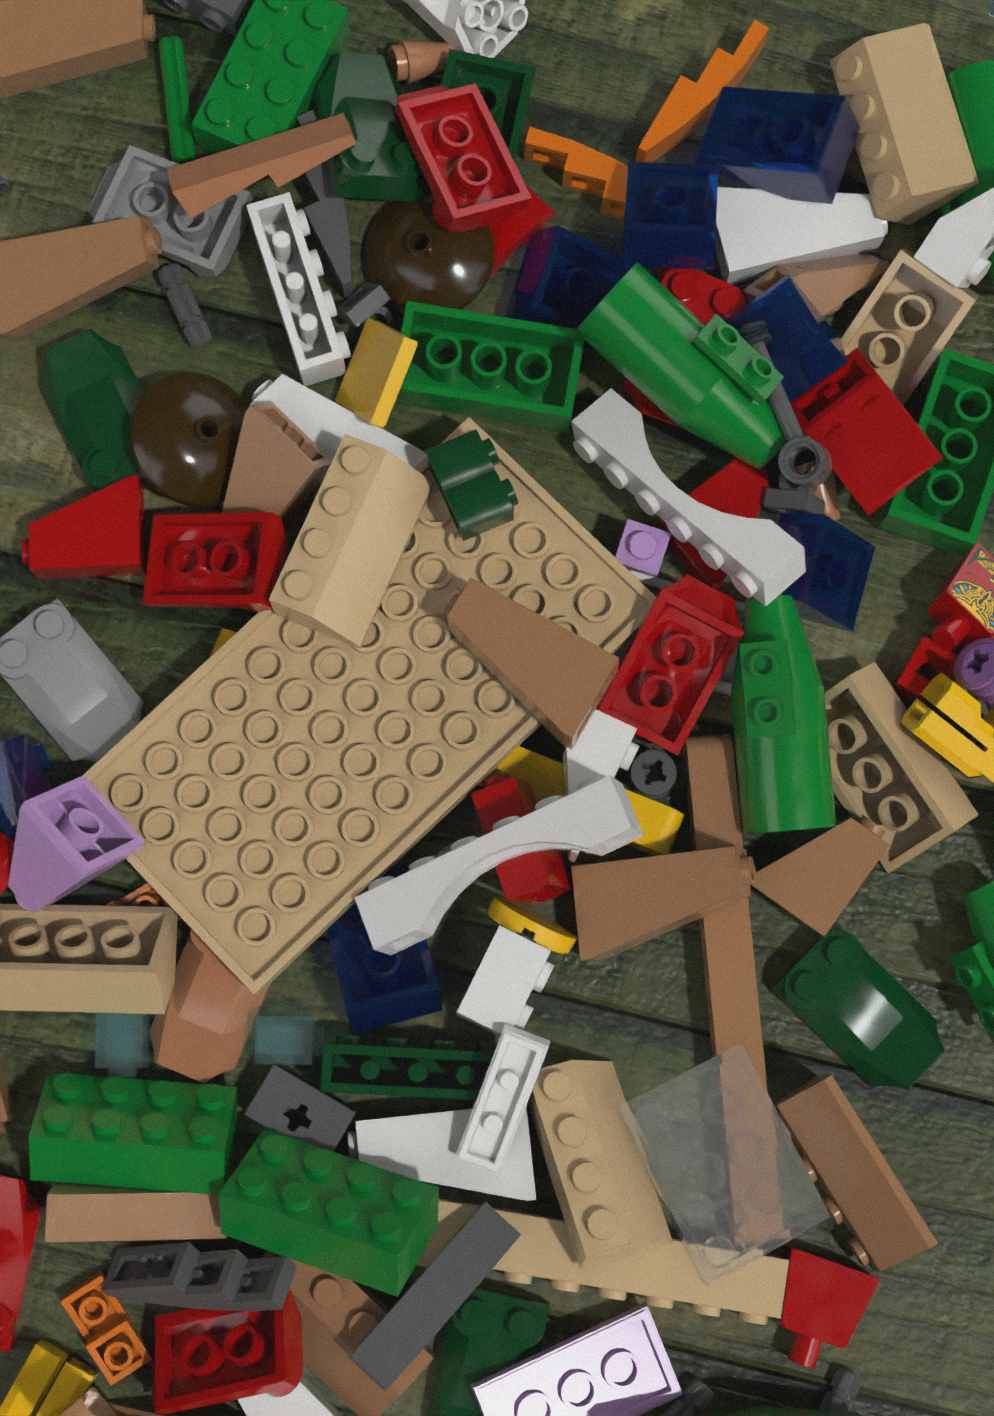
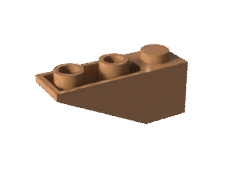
(825, 280)

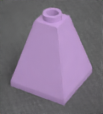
(66, 842)

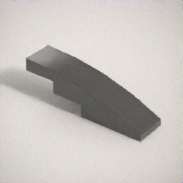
(328, 220)
(199, 1280)
(434, 1296)

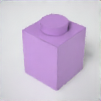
(642, 548)

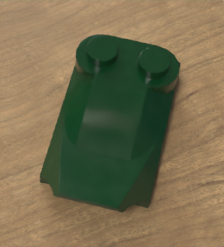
(503, 86)
(382, 159)
(93, 402)
(860, 1011)
(480, 1340)

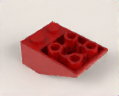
(866, 431)

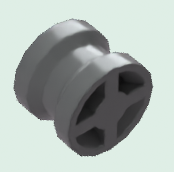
(648, 781)

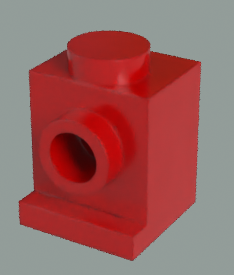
(926, 653)

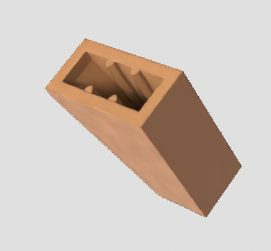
(273, 465)
(823, 872)

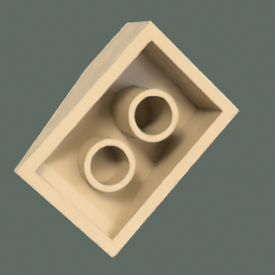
(907, 322)

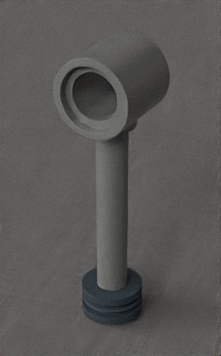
(757, 337)

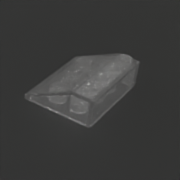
(722, 1164)

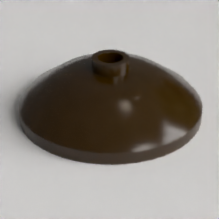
(443, 274)
(169, 438)

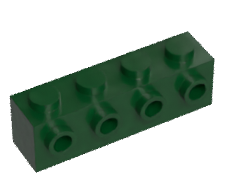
(403, 1070)

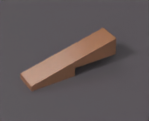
(282, 156)

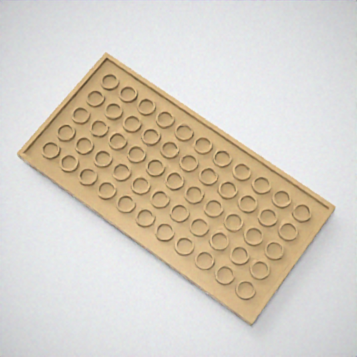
(318, 764)

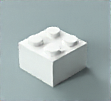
(505, 982)

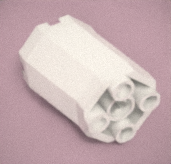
(474, 25)

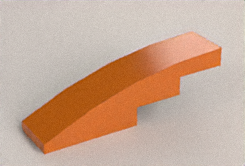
(693, 102)
(583, 168)

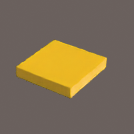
(376, 372)

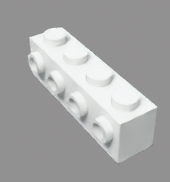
(295, 285)

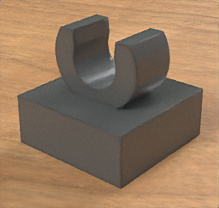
(364, 303)
(793, 500)

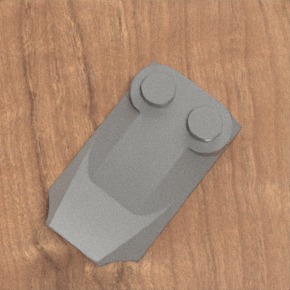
(142, 188)
(68, 683)

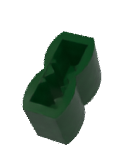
(471, 485)

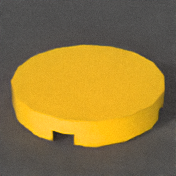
(532, 924)

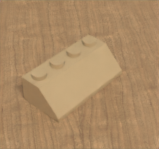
(907, 123)
(351, 542)
(889, 770)
(87, 958)
(593, 1163)

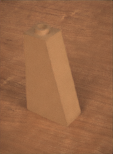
(68, 39)
(70, 268)
(534, 658)
(648, 896)
(128, 1214)

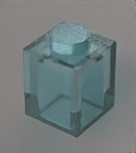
(287, 1040)
(122, 1043)

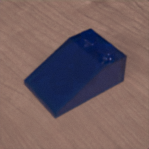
(781, 141)
(563, 279)
(381, 986)

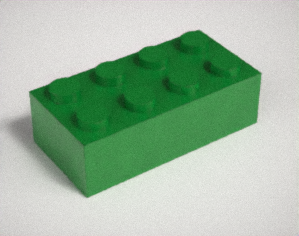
(271, 71)
(491, 366)
(952, 496)
(133, 1133)
(329, 1211)

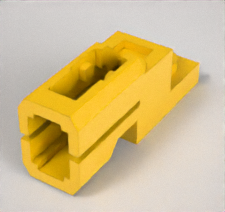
(970, 755)
(38, 1376)

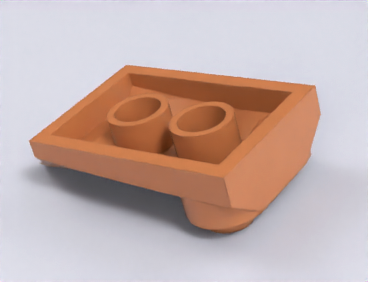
(205, 1016)

